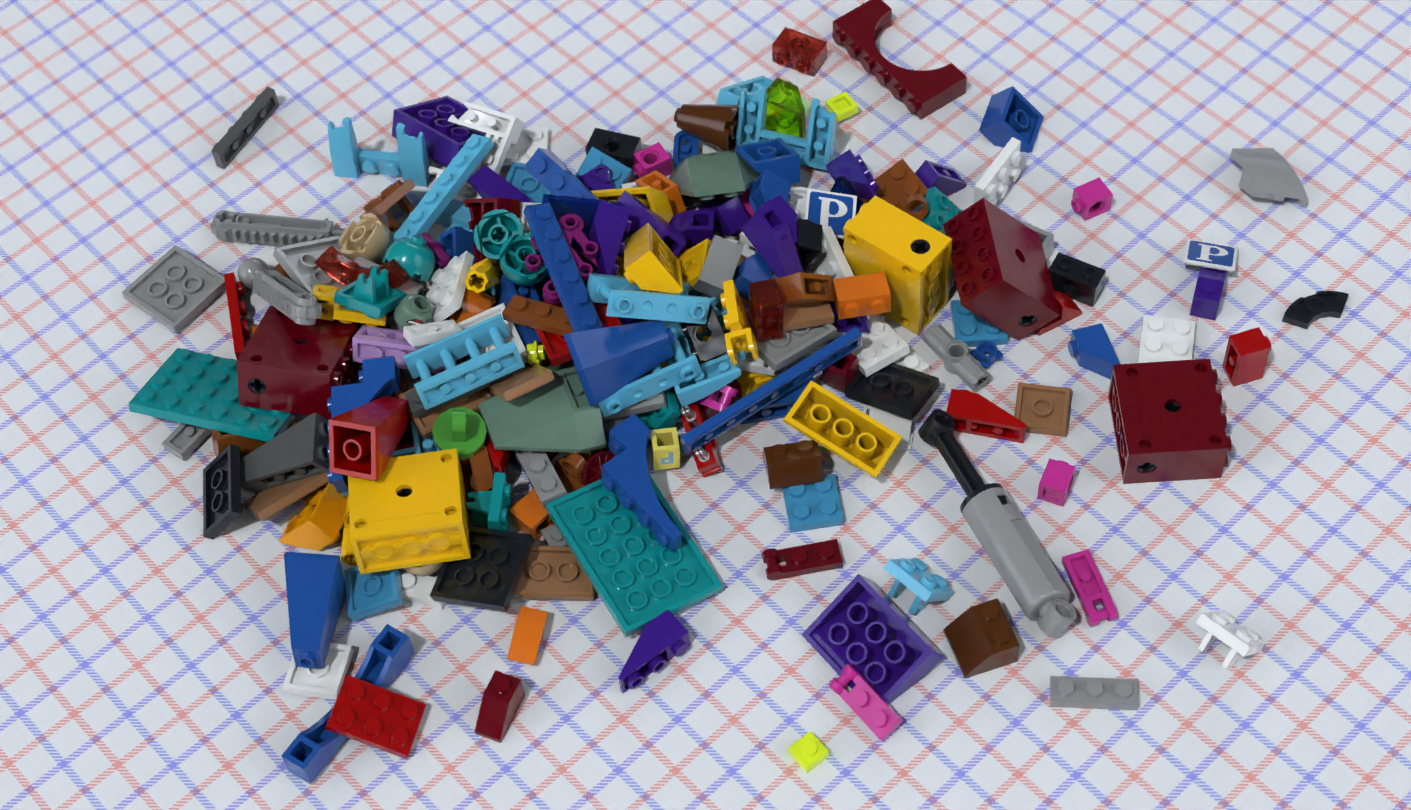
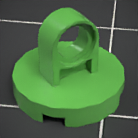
(461, 430)

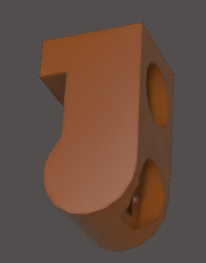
(480, 470)

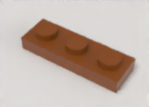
(537, 315)

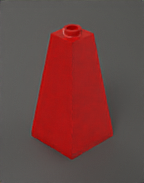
(367, 437)

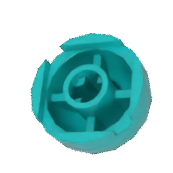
(494, 230)
(412, 256)
(512, 260)

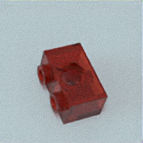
(799, 51)
(766, 310)

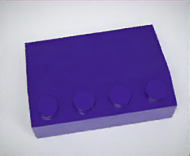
(431, 118)
(874, 638)

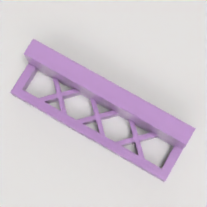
(382, 342)

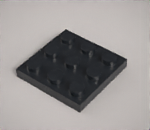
(489, 575)

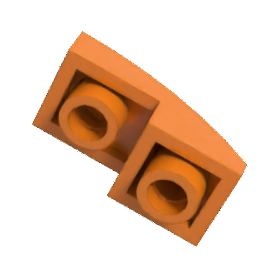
(527, 635)

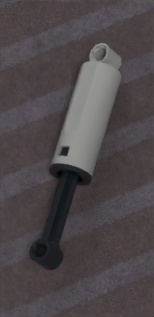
(1004, 535)

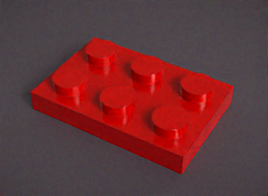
(375, 716)

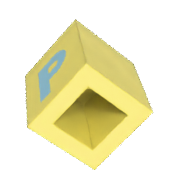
(665, 449)

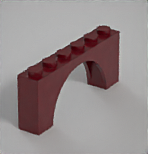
(919, 90)

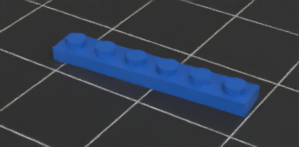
(562, 267)

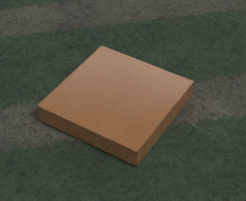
(807, 316)
(1043, 408)

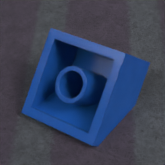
(1011, 116)
(774, 156)

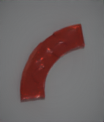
(347, 271)

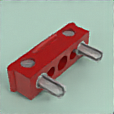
(706, 456)

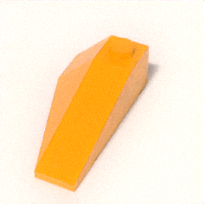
(318, 522)

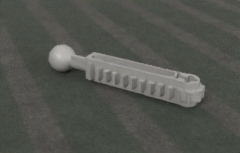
(269, 228)
(279, 291)

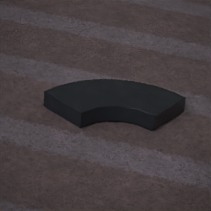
(1313, 307)

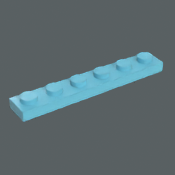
(445, 187)

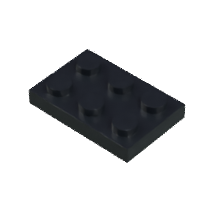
(894, 389)
(222, 491)

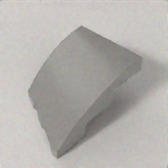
(1268, 175)

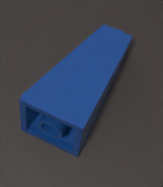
(617, 355)
(314, 604)

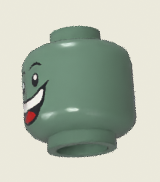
(413, 310)

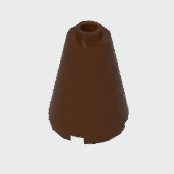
(710, 123)

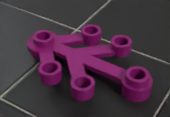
(570, 233)

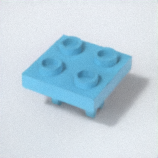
(915, 576)

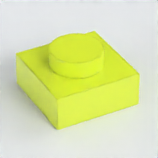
(842, 105)
(808, 752)

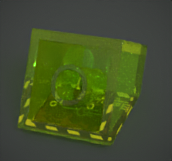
(785, 109)

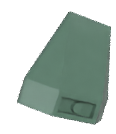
(713, 174)
(546, 418)

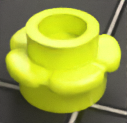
(535, 353)

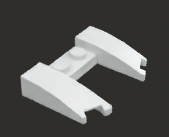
(499, 127)

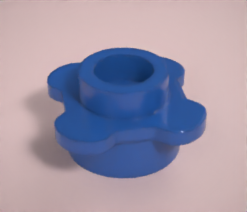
(988, 348)

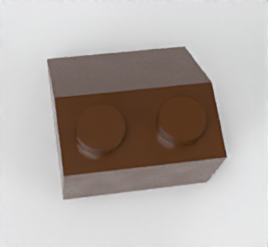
(793, 464)
(982, 639)

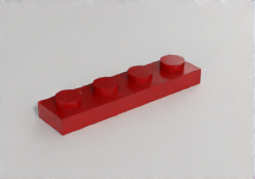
(237, 311)

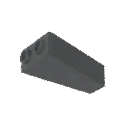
(289, 456)

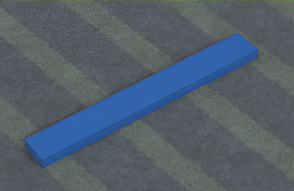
(771, 391)

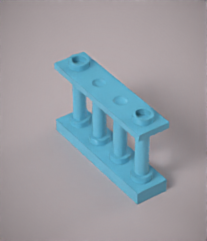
(632, 302)
(467, 375)
(660, 379)

